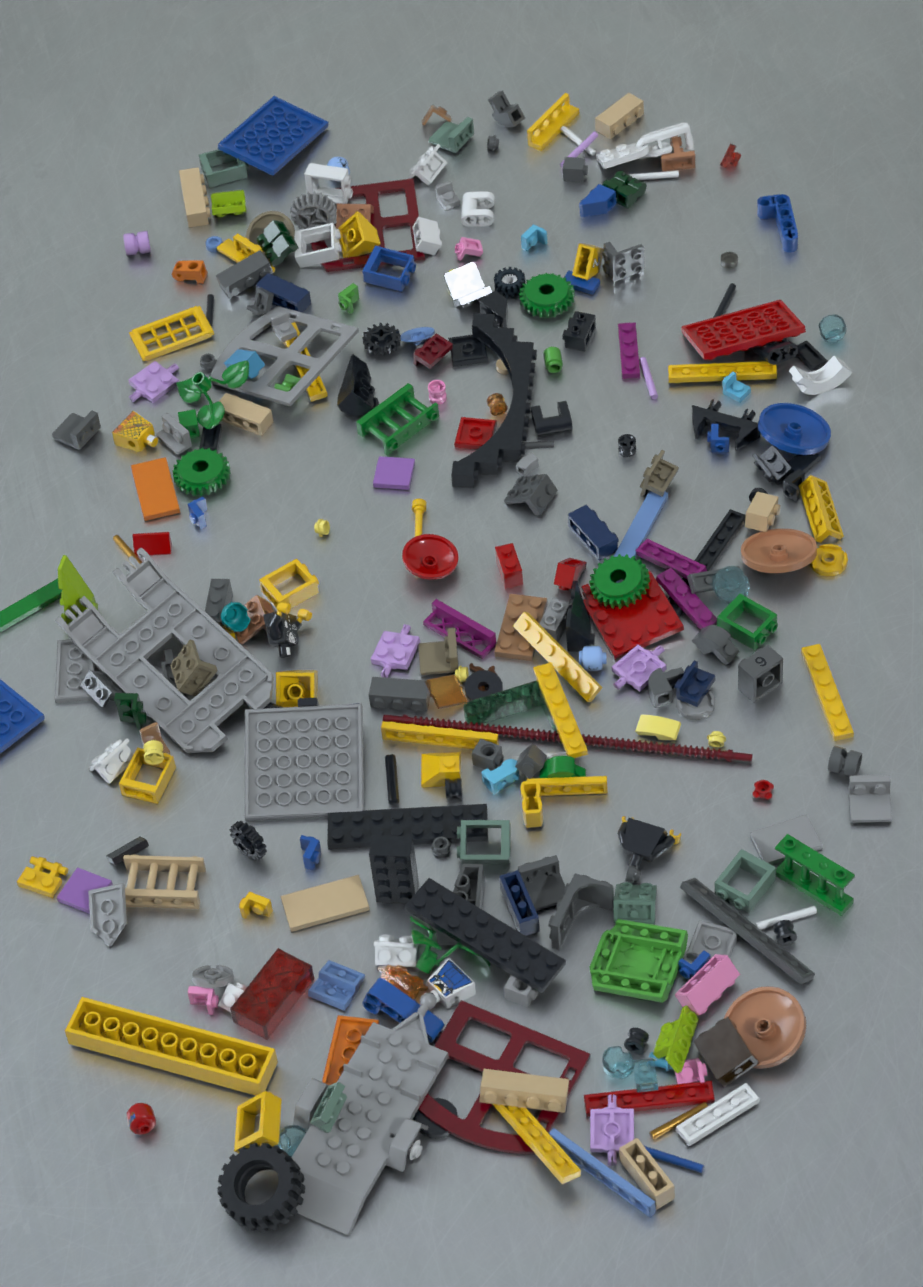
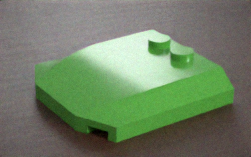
(638, 960)

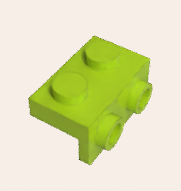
(228, 202)

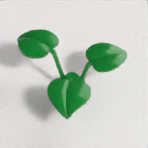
(192, 388)
(429, 958)

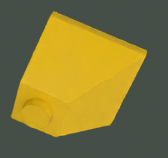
(358, 236)
(295, 685)
(438, 767)

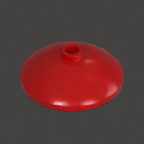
(430, 556)

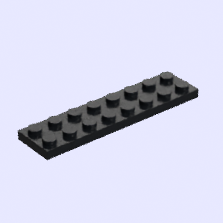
(422, 823)
(485, 935)

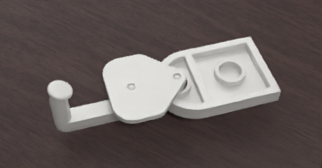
(626, 153)

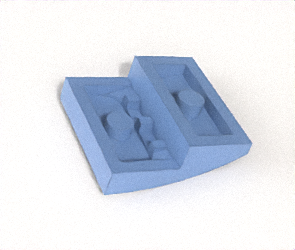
(336, 985)

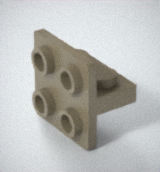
(658, 476)

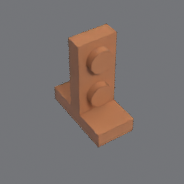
(678, 158)

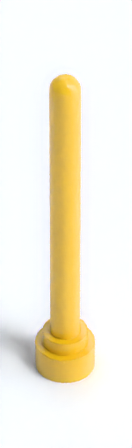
(418, 508)

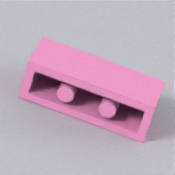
(708, 984)

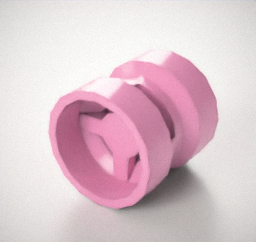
(437, 392)

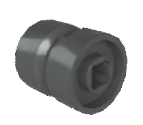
(844, 761)

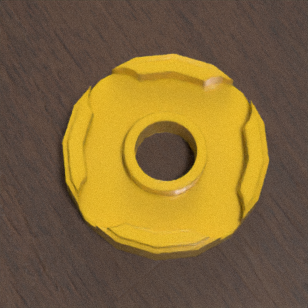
(831, 568)

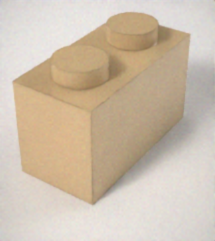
(762, 512)

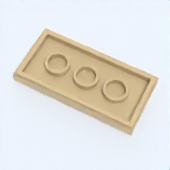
(325, 903)

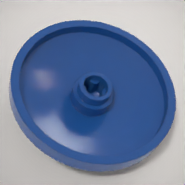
(794, 428)

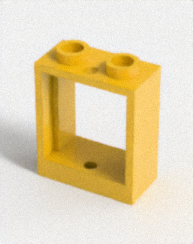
(283, 573)
(142, 790)
(270, 1111)

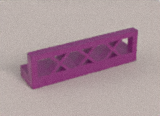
(467, 627)

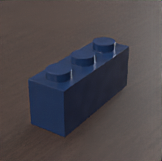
(285, 293)
(593, 532)
(519, 903)

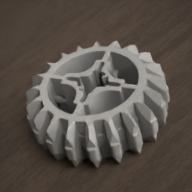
(312, 210)

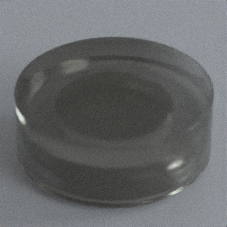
(729, 259)

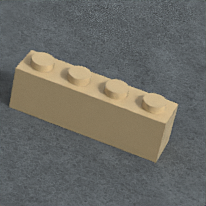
(194, 197)
(524, 1090)

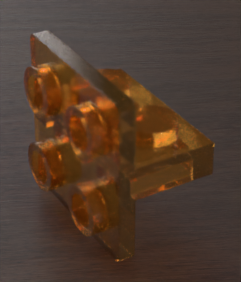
(402, 980)

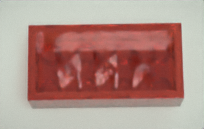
(272, 993)

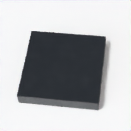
(467, 351)

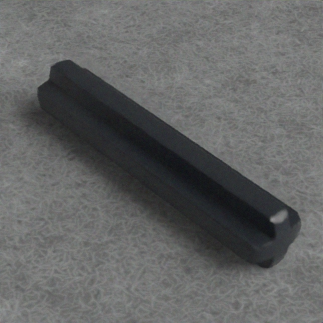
(392, 782)

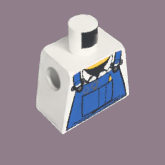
(450, 984)

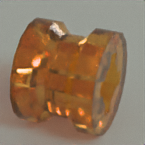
(496, 404)

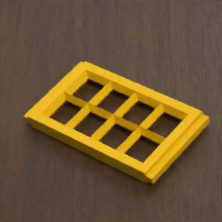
(201, 321)

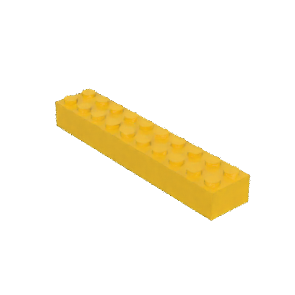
(171, 1046)

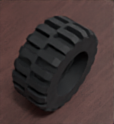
(242, 1169)

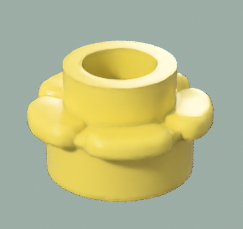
(322, 527)
(461, 674)
(716, 739)

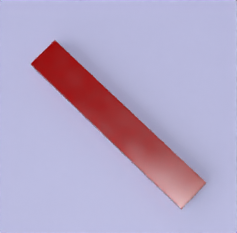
(664, 1097)

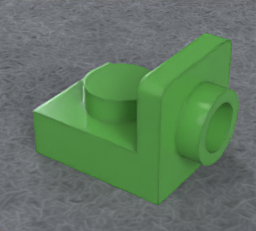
(348, 297)
(288, 383)

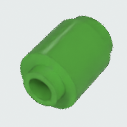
(553, 359)

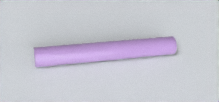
(582, 146)
(650, 384)

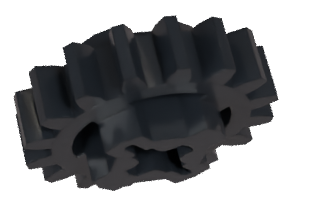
(381, 339)
(248, 840)

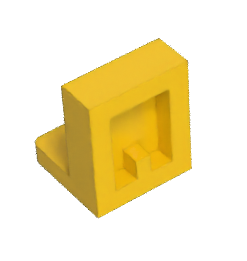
(256, 903)

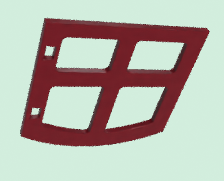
(371, 193)
(469, 1128)

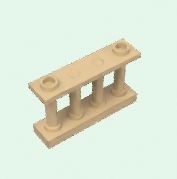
(163, 898)

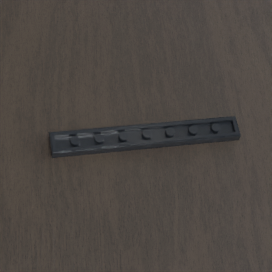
(716, 546)

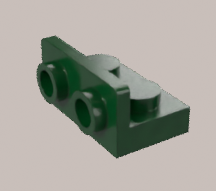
(130, 708)

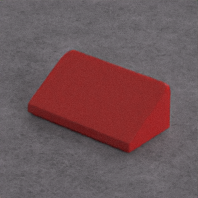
(153, 543)

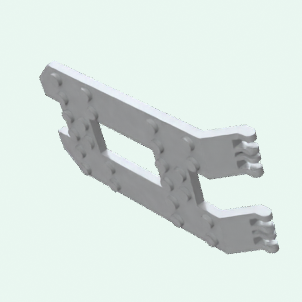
(171, 614)

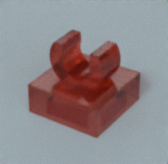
(730, 156)

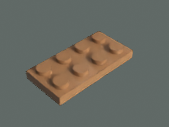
(510, 641)

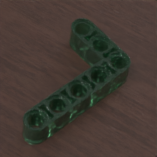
(506, 704)

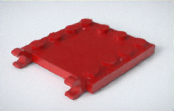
(634, 625)

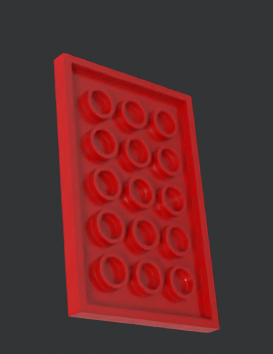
(743, 329)

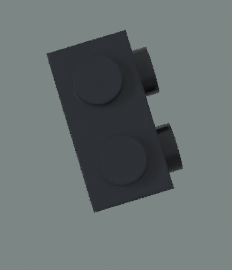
(579, 331)

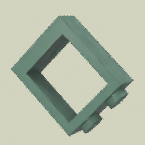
(223, 176)
(505, 827)
(756, 867)

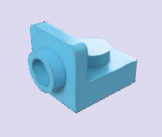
(533, 235)
(735, 388)

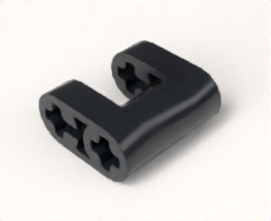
(773, 354)
(552, 424)

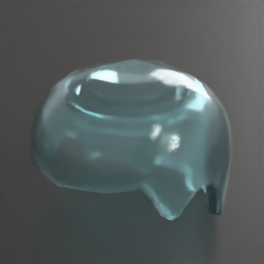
(832, 328)
(617, 1063)
(290, 1138)

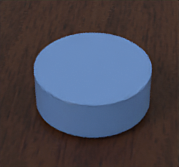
(212, 243)

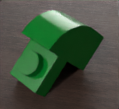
(561, 767)

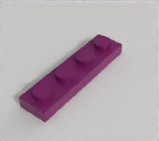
(629, 350)
(668, 559)
(688, 602)

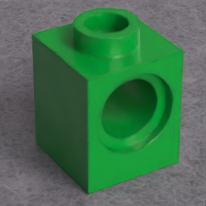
(189, 420)

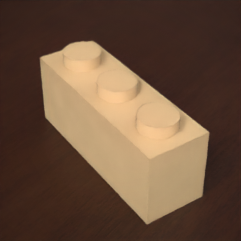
(619, 115)
(246, 414)
(646, 1173)

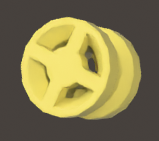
(153, 752)

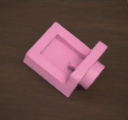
(203, 996)

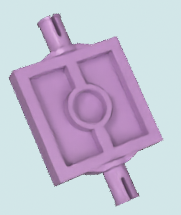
(153, 382)
(395, 650)
(637, 667)
(611, 1129)

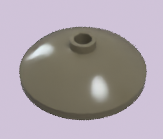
(263, 220)

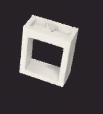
(316, 171)
(316, 234)

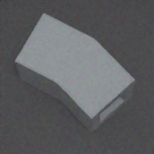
(527, 464)

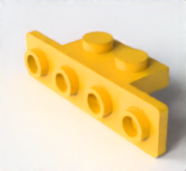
(239, 248)

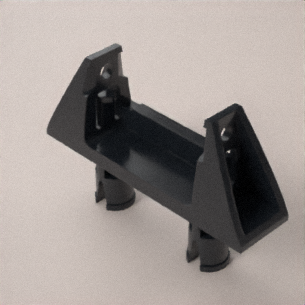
(745, 427)

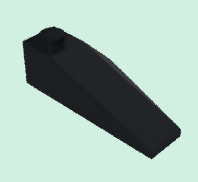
(356, 391)
(578, 623)

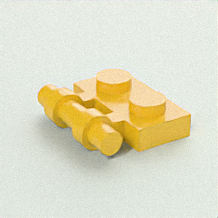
(40, 882)

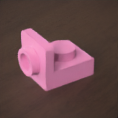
(468, 246)
(692, 1071)

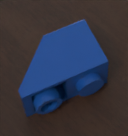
(598, 201)

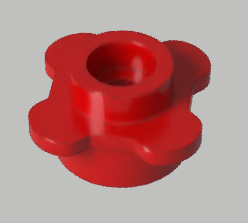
(763, 785)

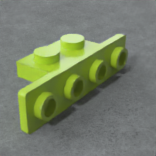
(676, 1039)

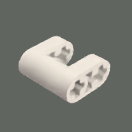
(473, 208)

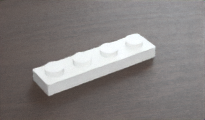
(717, 1114)

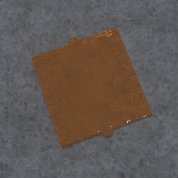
(446, 691)

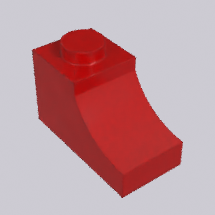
(568, 571)

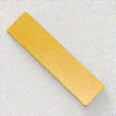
(572, 785)

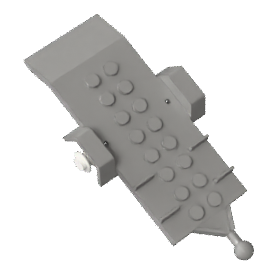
(383, 1092)

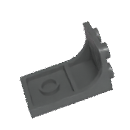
(578, 895)

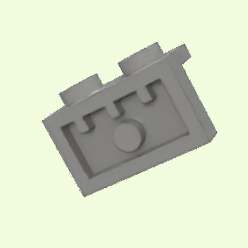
(174, 435)

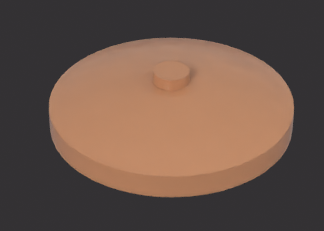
(778, 550)
(769, 1024)

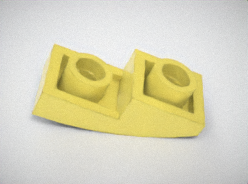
(658, 726)

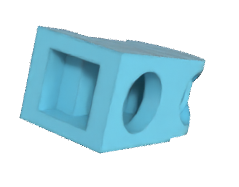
(501, 776)

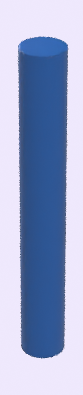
(675, 1160)

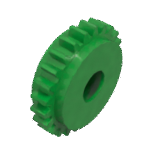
(546, 295)
(201, 472)
(634, 577)

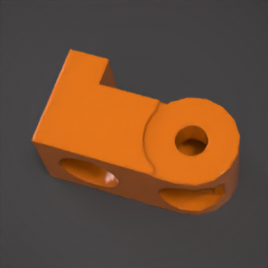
(190, 271)

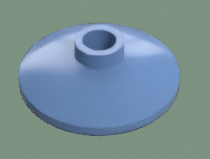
(417, 335)

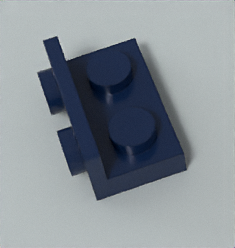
(693, 684)

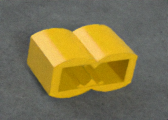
(531, 803)

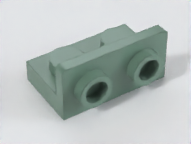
(329, 1107)

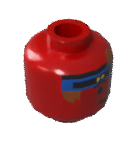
(141, 1118)

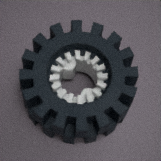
(502, 279)

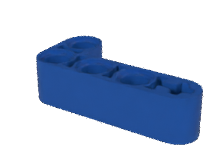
(780, 208)
(399, 1006)

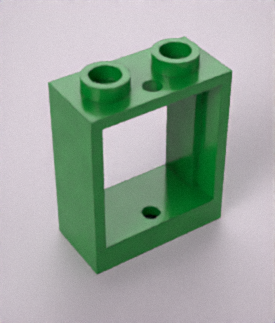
(735, 609)

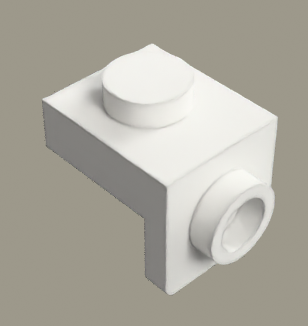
(231, 995)

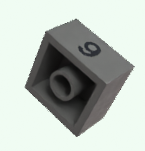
(760, 673)

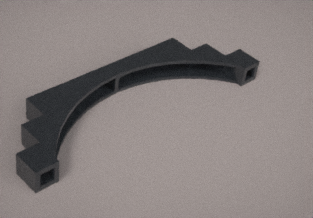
(509, 438)

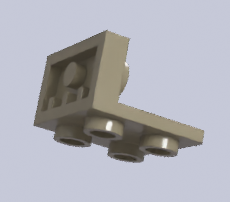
(439, 656)
(190, 672)

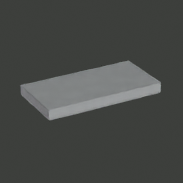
(70, 672)

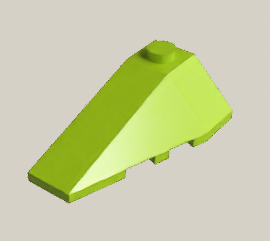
(72, 588)

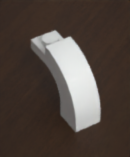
(823, 379)

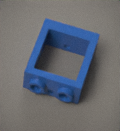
(393, 257)

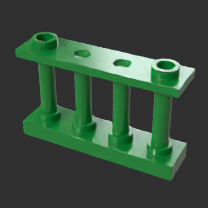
(389, 407)
(809, 883)

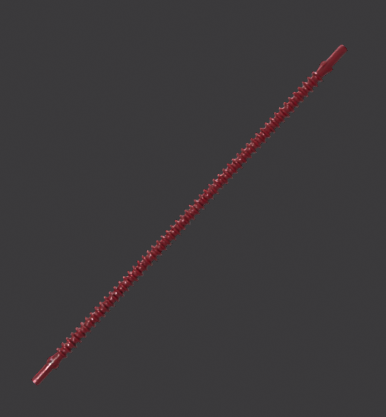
(727, 755)

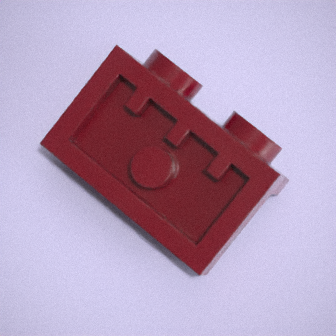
(432, 351)

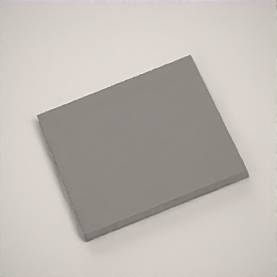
(303, 761)

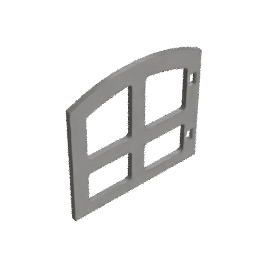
(287, 356)

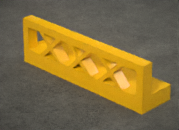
(549, 124)
(820, 509)

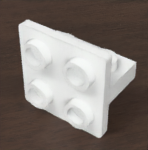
(428, 166)
(113, 760)
(395, 951)

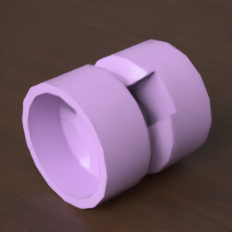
(137, 243)

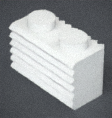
(427, 236)

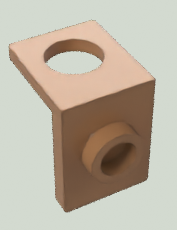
(439, 111)
(151, 733)

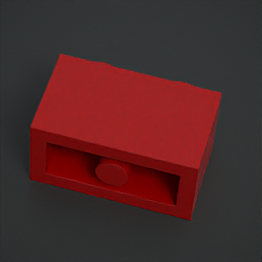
(509, 565)

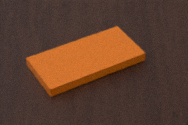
(155, 489)
(344, 1044)

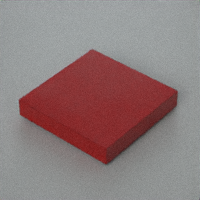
(474, 432)

